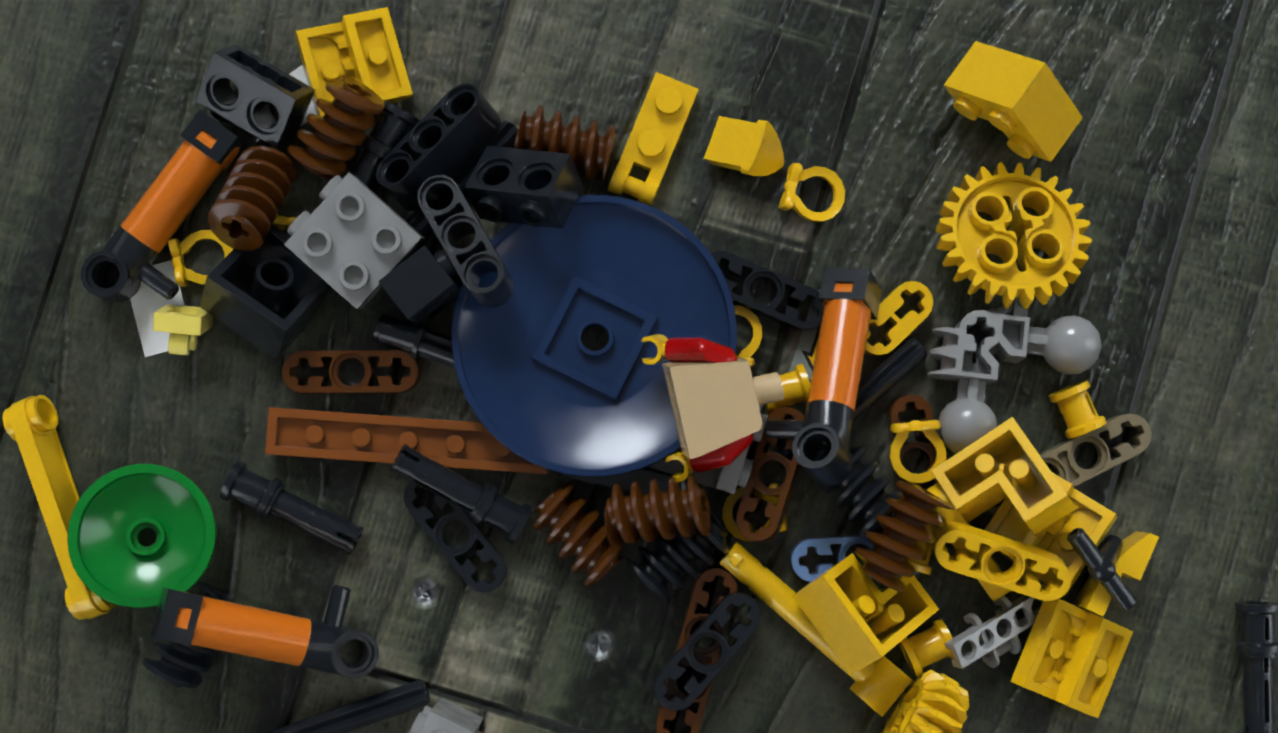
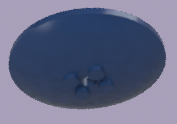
(526, 360)

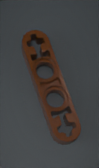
(702, 654)

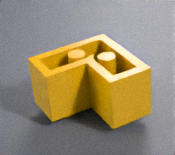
(1015, 97)
(1003, 467)
(860, 618)

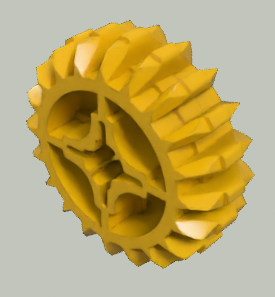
(930, 706)

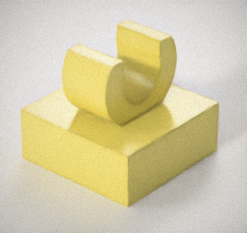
(183, 324)

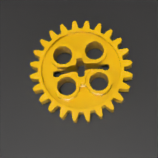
(1053, 231)

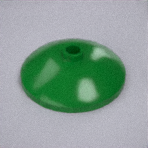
(109, 526)

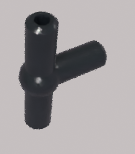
(1102, 565)

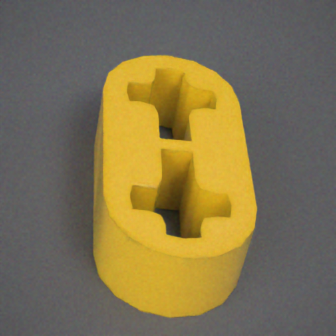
(904, 326)

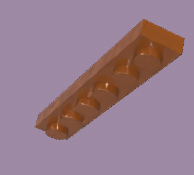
(382, 437)

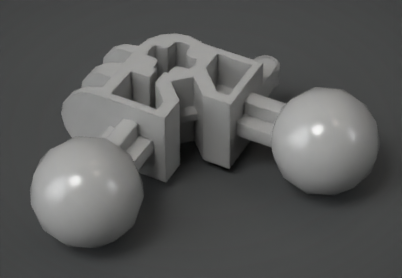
(1066, 344)

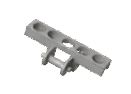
(1008, 628)

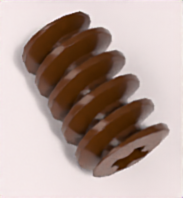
(338, 129)
(585, 146)
(252, 197)
(657, 512)
(578, 534)
(901, 535)

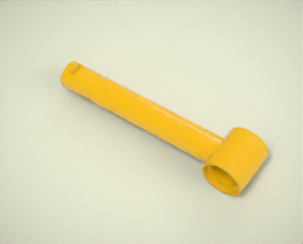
(875, 684)

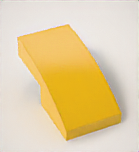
(1130, 563)

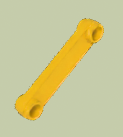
(33, 427)

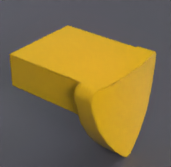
(745, 147)

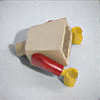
(711, 400)

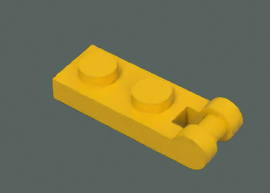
(653, 138)

